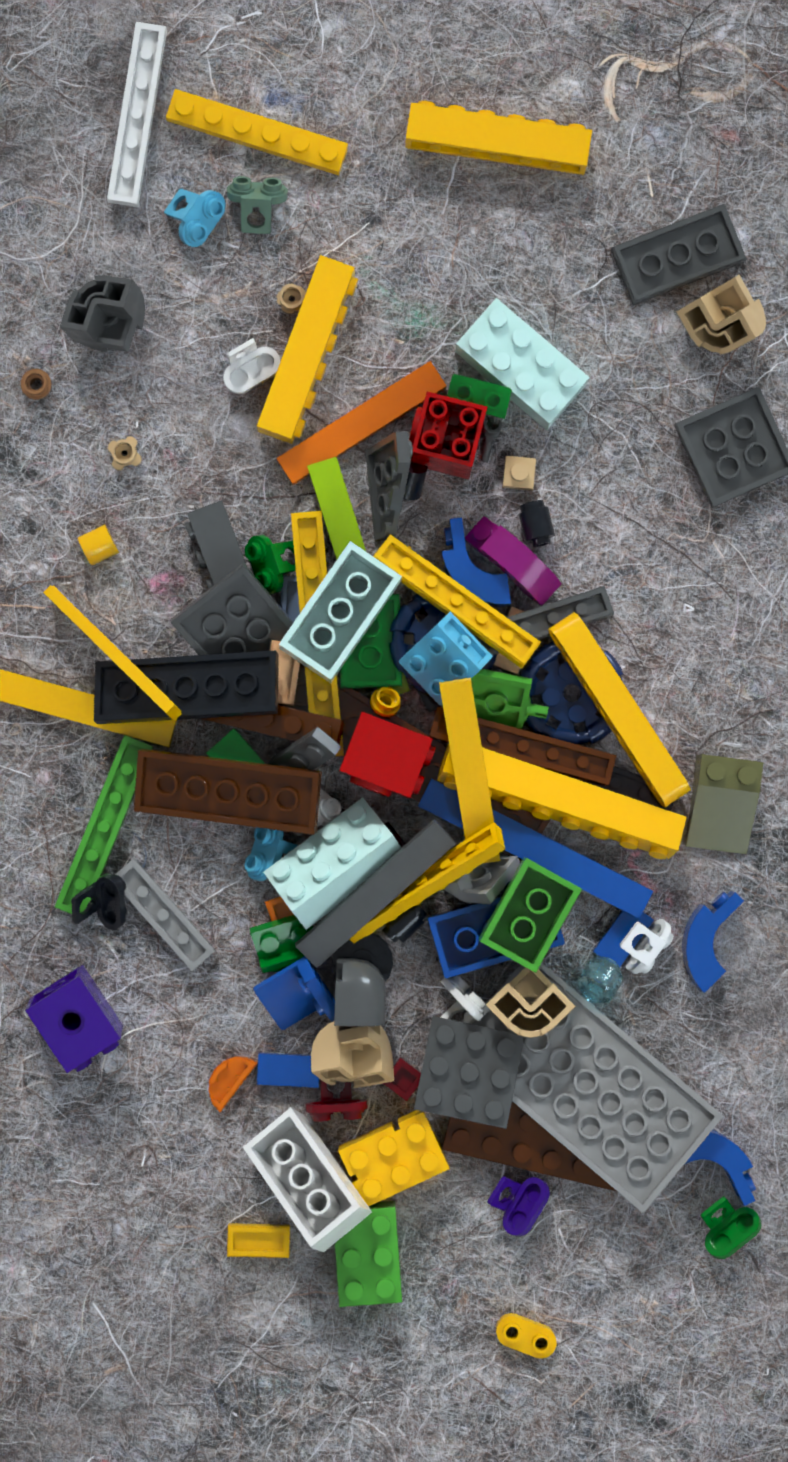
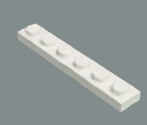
(137, 114)

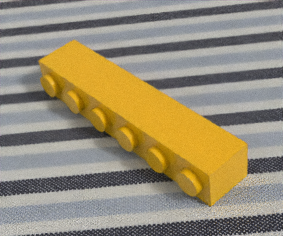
(498, 138)
(306, 350)

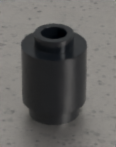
(536, 523)
(405, 924)

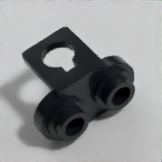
(107, 900)

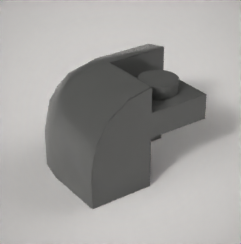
(105, 313)
(359, 994)

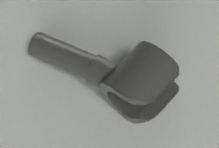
(489, 439)

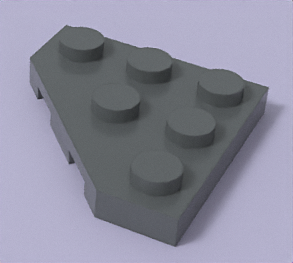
(387, 478)

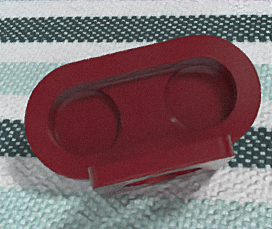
(349, 1107)

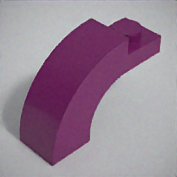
(514, 559)

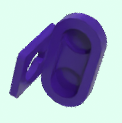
(522, 1205)

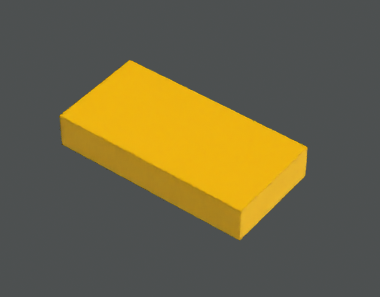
(258, 1240)

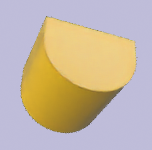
(98, 545)

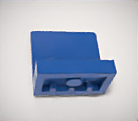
(295, 994)

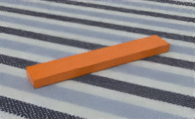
(362, 422)

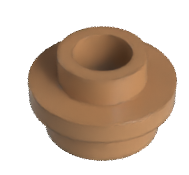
(27, 380)

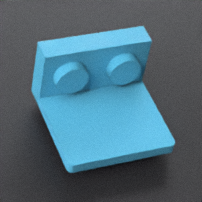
(445, 655)

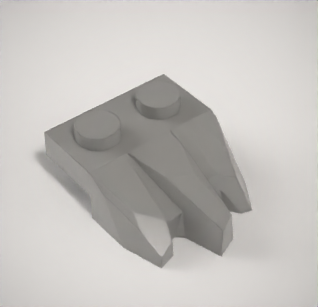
(484, 881)

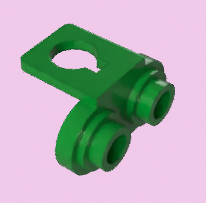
(267, 561)
(729, 1230)

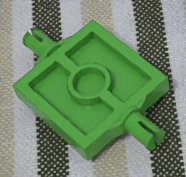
(504, 698)

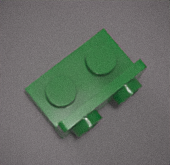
(481, 392)
(276, 943)

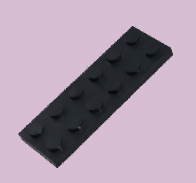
(196, 684)

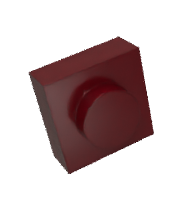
(405, 1079)

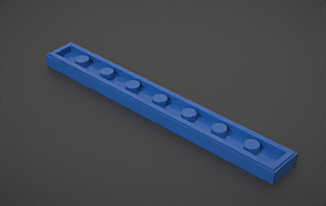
(547, 853)

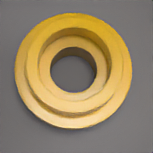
(388, 696)

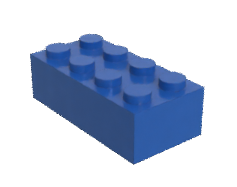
(457, 938)

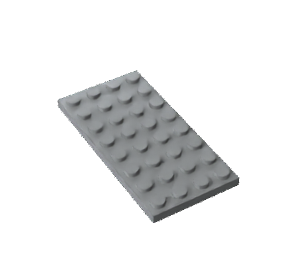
(608, 1099)

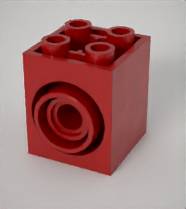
(447, 434)
(386, 757)

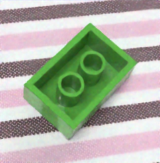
(529, 914)
(370, 1260)

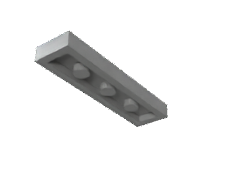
(164, 915)

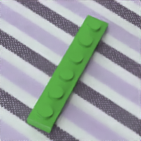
(103, 824)

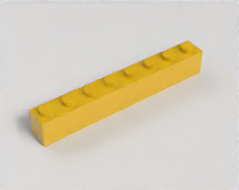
(576, 804)

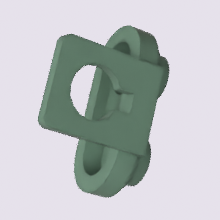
(259, 195)

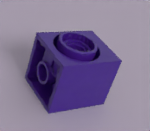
(75, 1039)

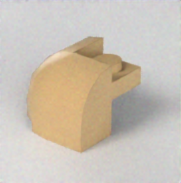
(724, 317)
(530, 1004)
(352, 1055)

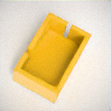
(392, 1159)

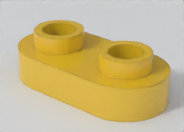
(527, 1335)

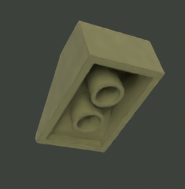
(723, 803)

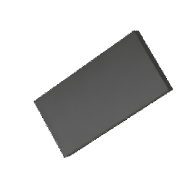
(678, 254)

